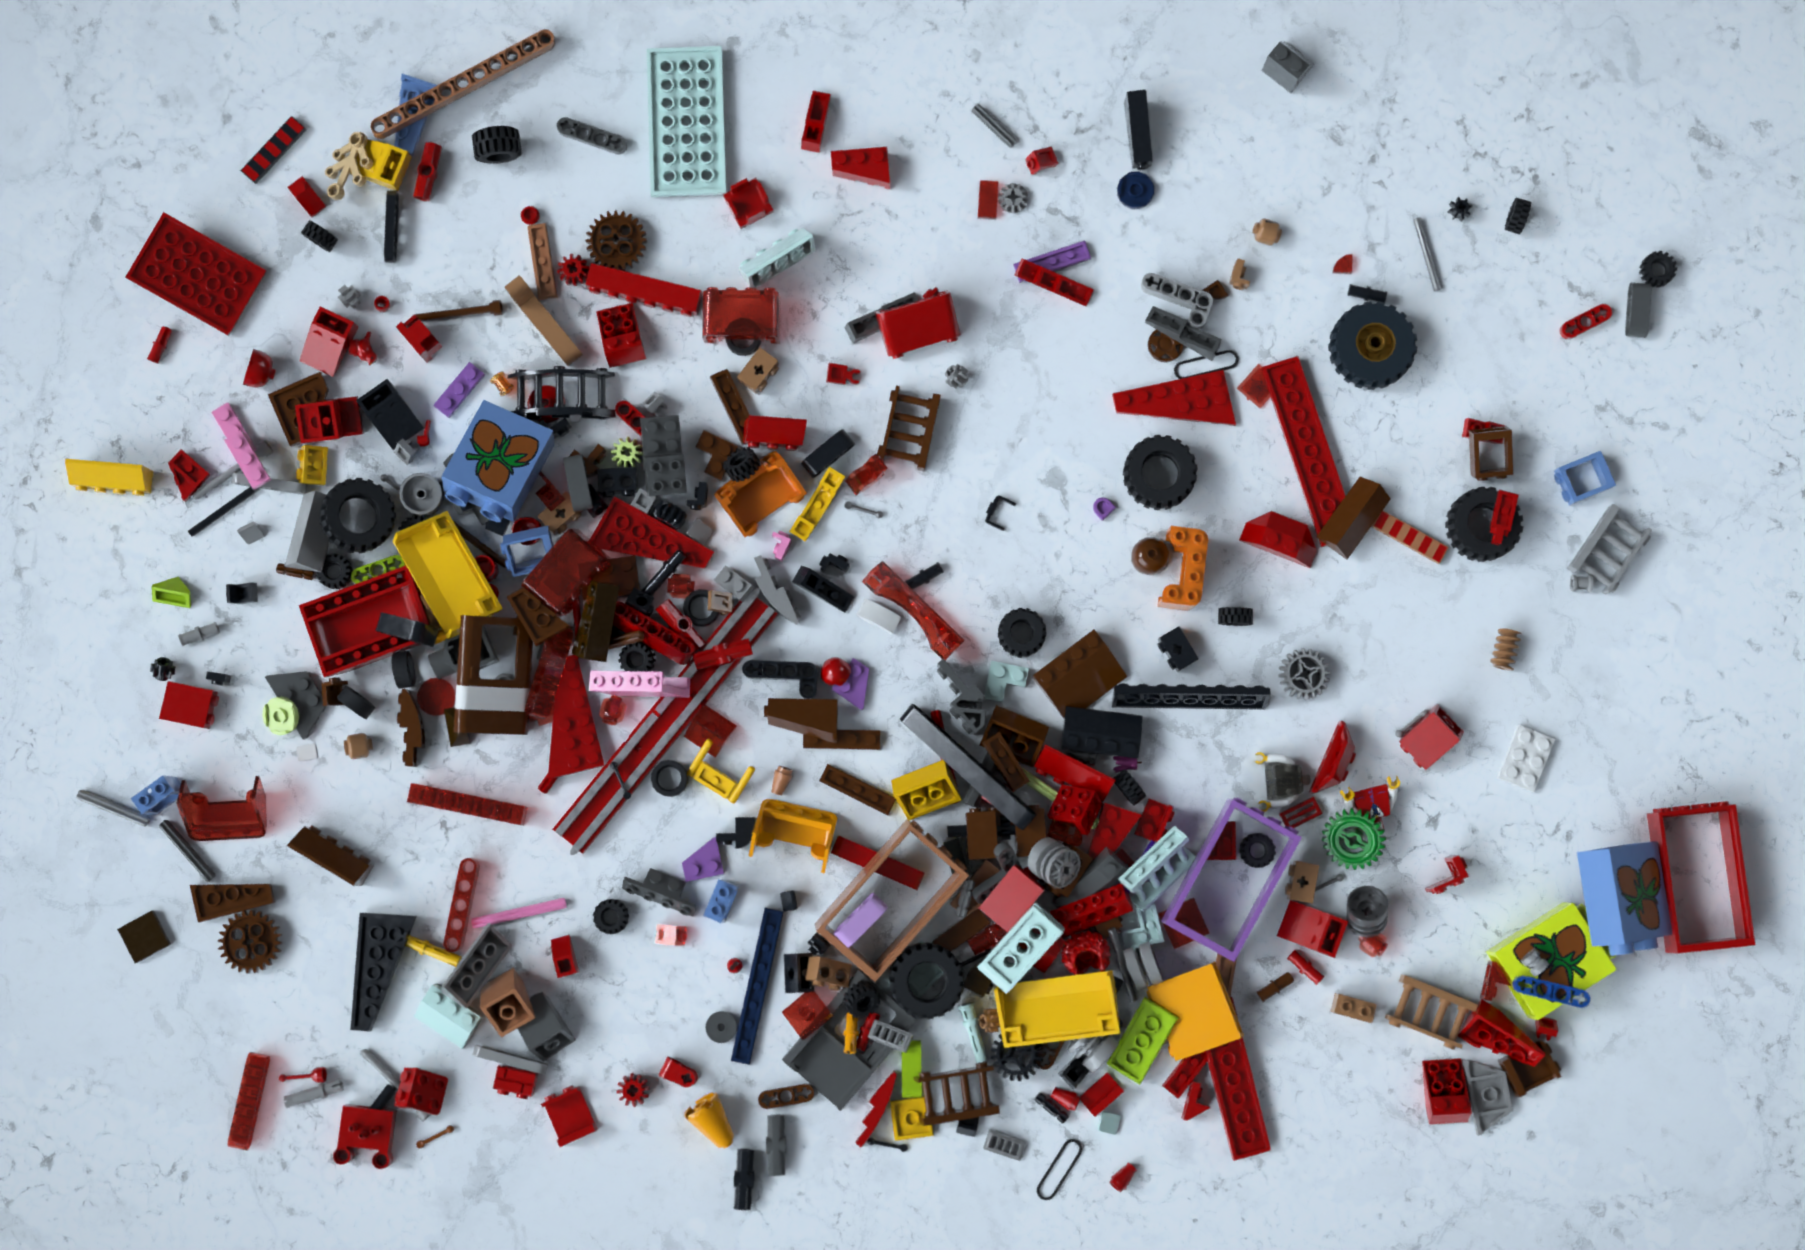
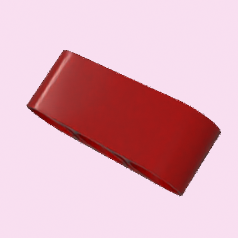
(630, 417)

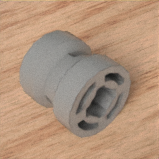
(1534, 962)

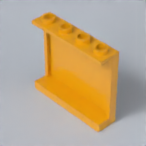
(1202, 1009)

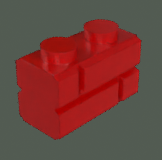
(515, 1081)

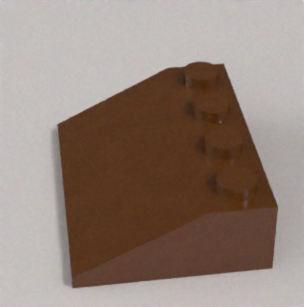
(1080, 674)

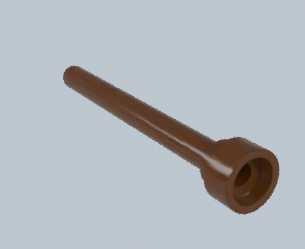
(493, 308)

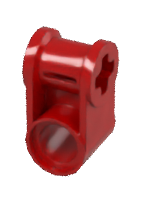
(674, 1071)

